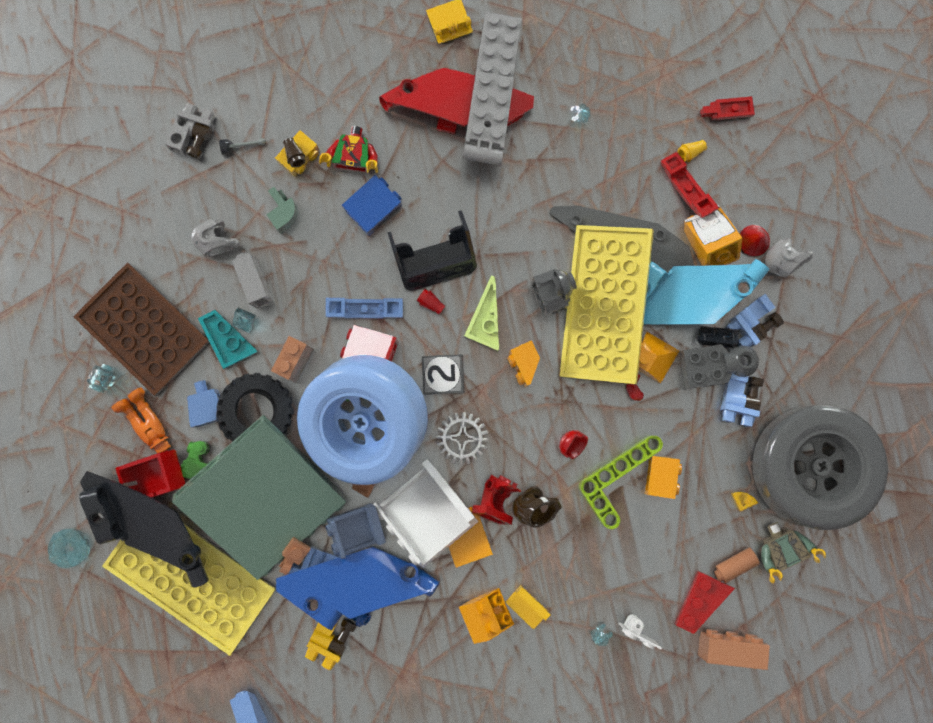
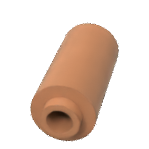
(736, 565)

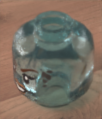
(101, 378)

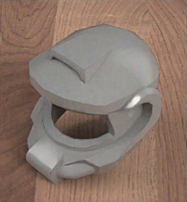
(208, 240)
(784, 259)

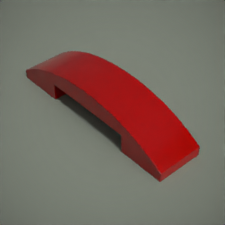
(687, 187)

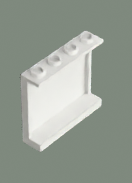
(425, 515)

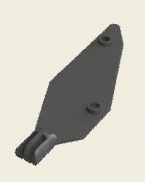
(666, 247)

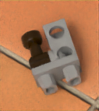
(187, 126)

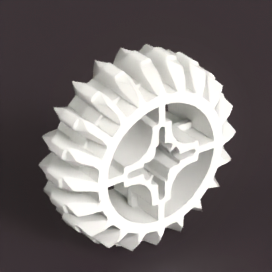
(462, 421)

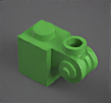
(194, 461)

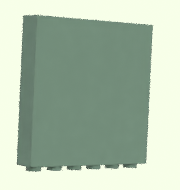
(259, 497)

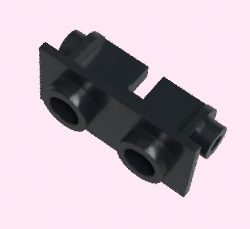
(715, 335)

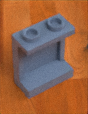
(355, 530)

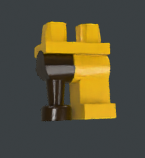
(329, 645)

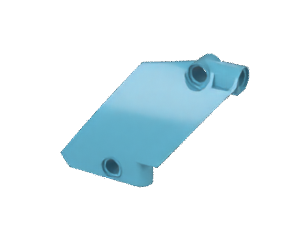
(697, 292)

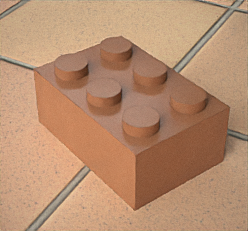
(733, 649)

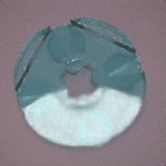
(57, 550)

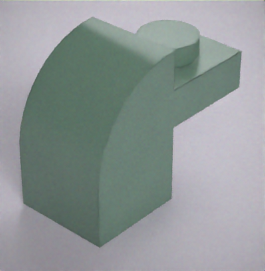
(286, 212)

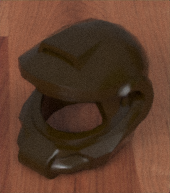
(528, 504)

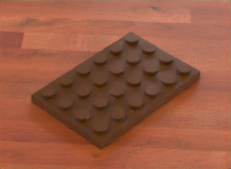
(141, 329)

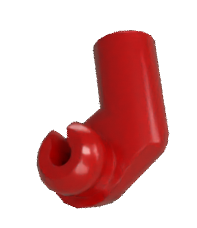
(634, 391)

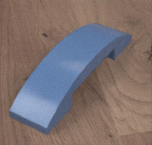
(364, 308)

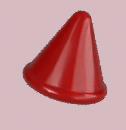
(754, 240)

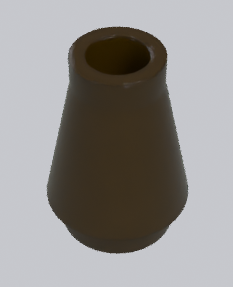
(294, 154)

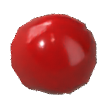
(573, 444)

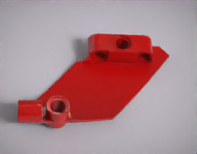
(447, 96)

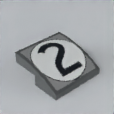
(443, 374)

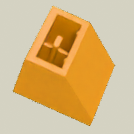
(525, 360)
(663, 477)
(486, 616)

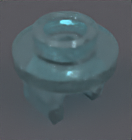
(583, 113)
(599, 637)

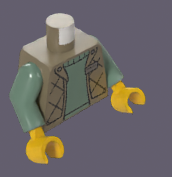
(785, 550)

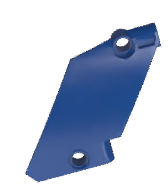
(354, 585)

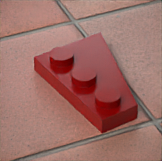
(701, 602)

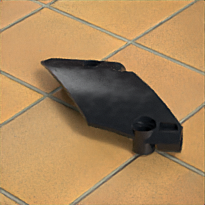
(140, 524)

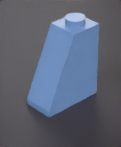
(247, 708)

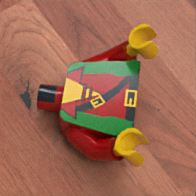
(351, 153)

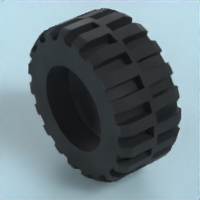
(250, 384)

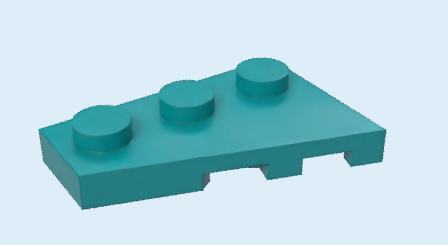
(225, 340)

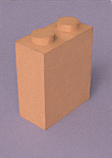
(292, 359)

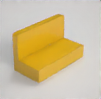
(527, 607)

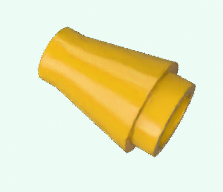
(692, 150)

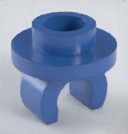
(362, 619)

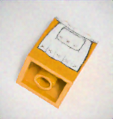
(713, 238)

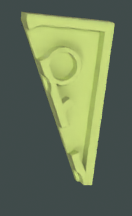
(484, 322)

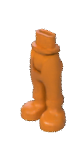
(151, 430)

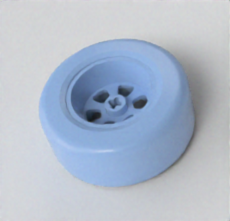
(335, 446)

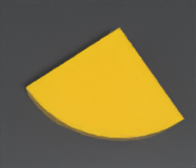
(743, 500)

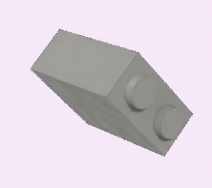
(252, 280)

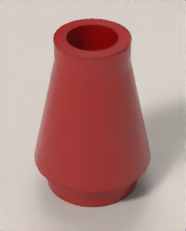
(430, 301)

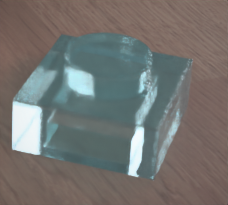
(243, 320)

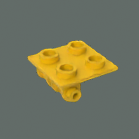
(449, 21)

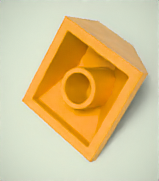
(656, 357)

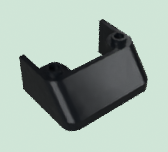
(437, 261)

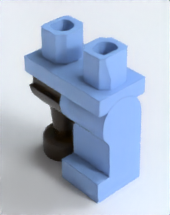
(749, 325)
(736, 402)

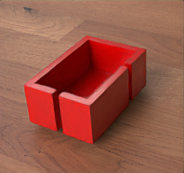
(154, 474)

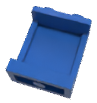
(372, 204)

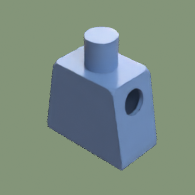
(202, 405)

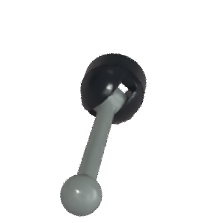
(227, 146)

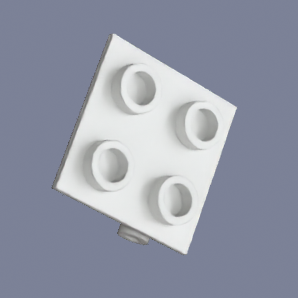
(633, 627)

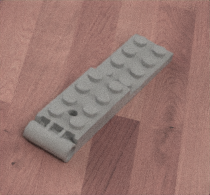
(492, 89)

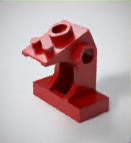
(493, 498)

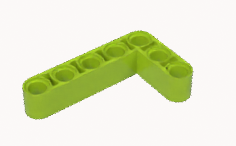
(614, 474)

